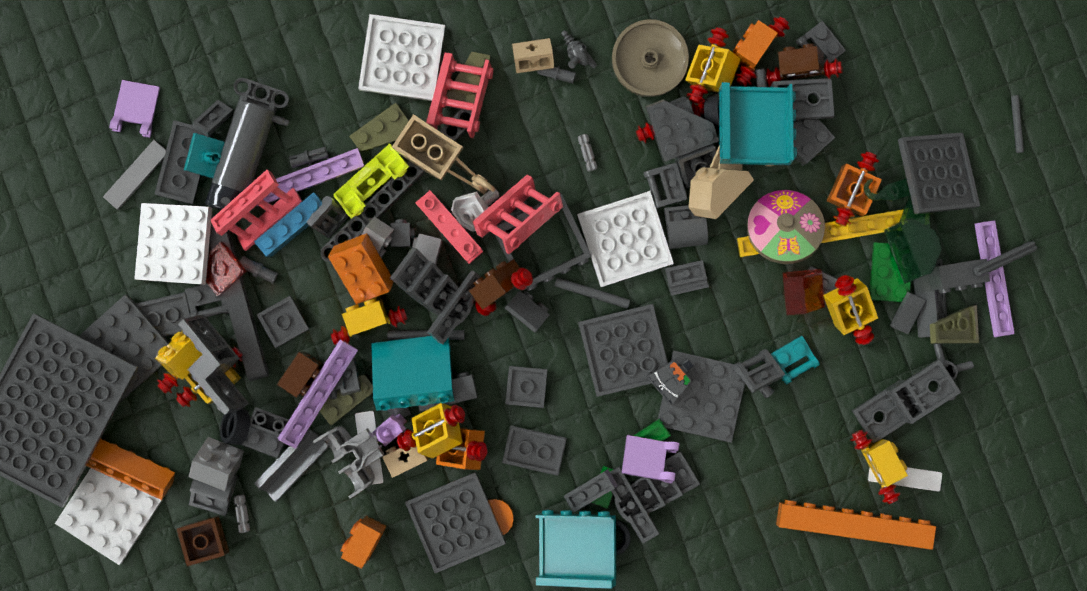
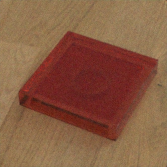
(222, 269)

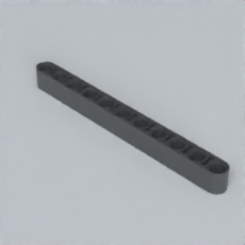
(388, 190)

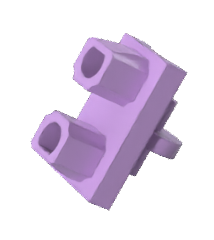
(390, 429)

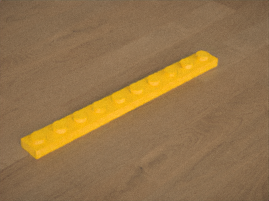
(833, 232)

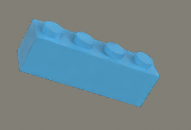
(288, 226)

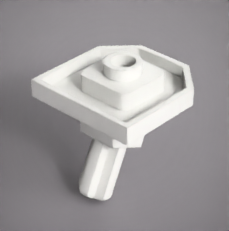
(470, 206)

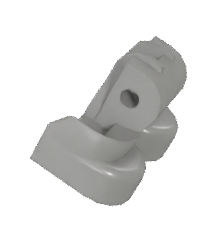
(363, 447)

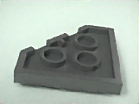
(678, 129)

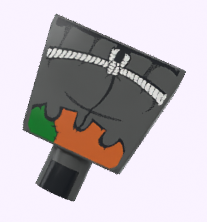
(671, 379)

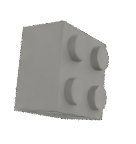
(216, 463)

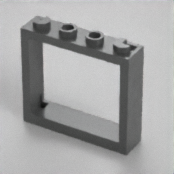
(563, 267)

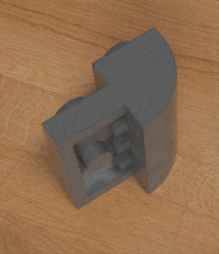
(685, 228)
(265, 432)
(211, 498)

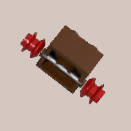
(802, 64)
(497, 284)

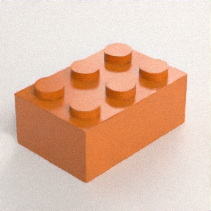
(361, 268)
(363, 541)

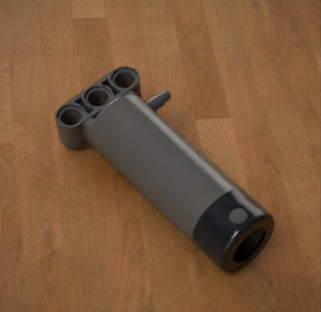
(244, 142)

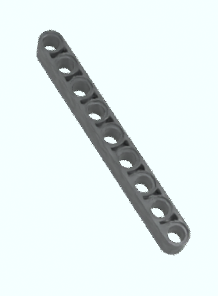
(242, 318)

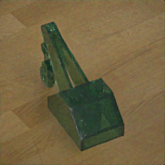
(911, 239)

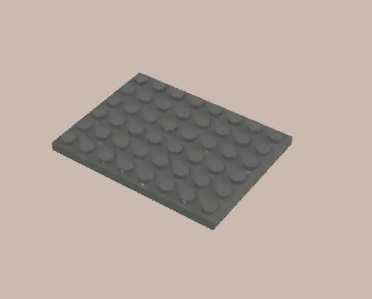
(56, 407)

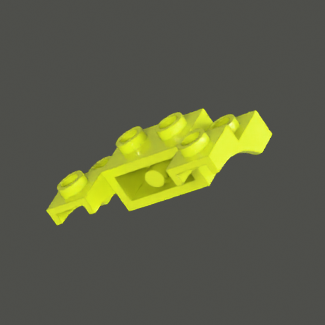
(369, 179)

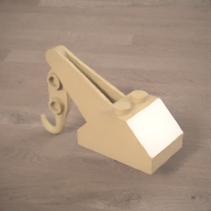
(435, 153)
(717, 187)

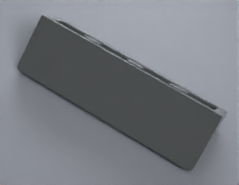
(934, 306)
(291, 465)

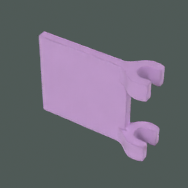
(135, 105)
(647, 458)

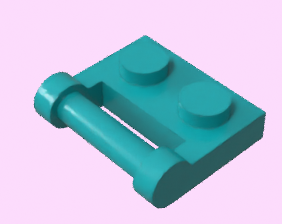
(791, 353)

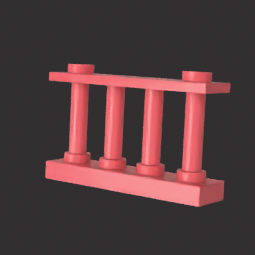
(445, 83)
(246, 201)
(508, 203)
(449, 227)

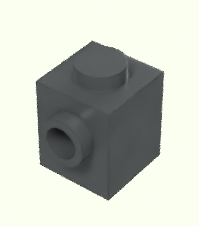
(402, 234)

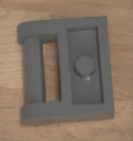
(823, 39)
(671, 183)
(325, 223)
(204, 295)
(762, 375)

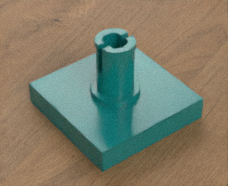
(203, 155)

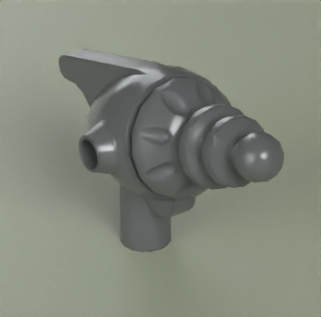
(577, 52)

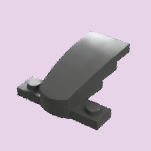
(435, 292)
(647, 495)

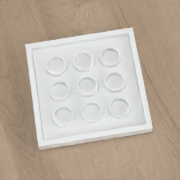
(401, 57)
(625, 239)
(173, 243)
(108, 514)

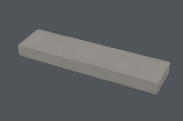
(135, 175)

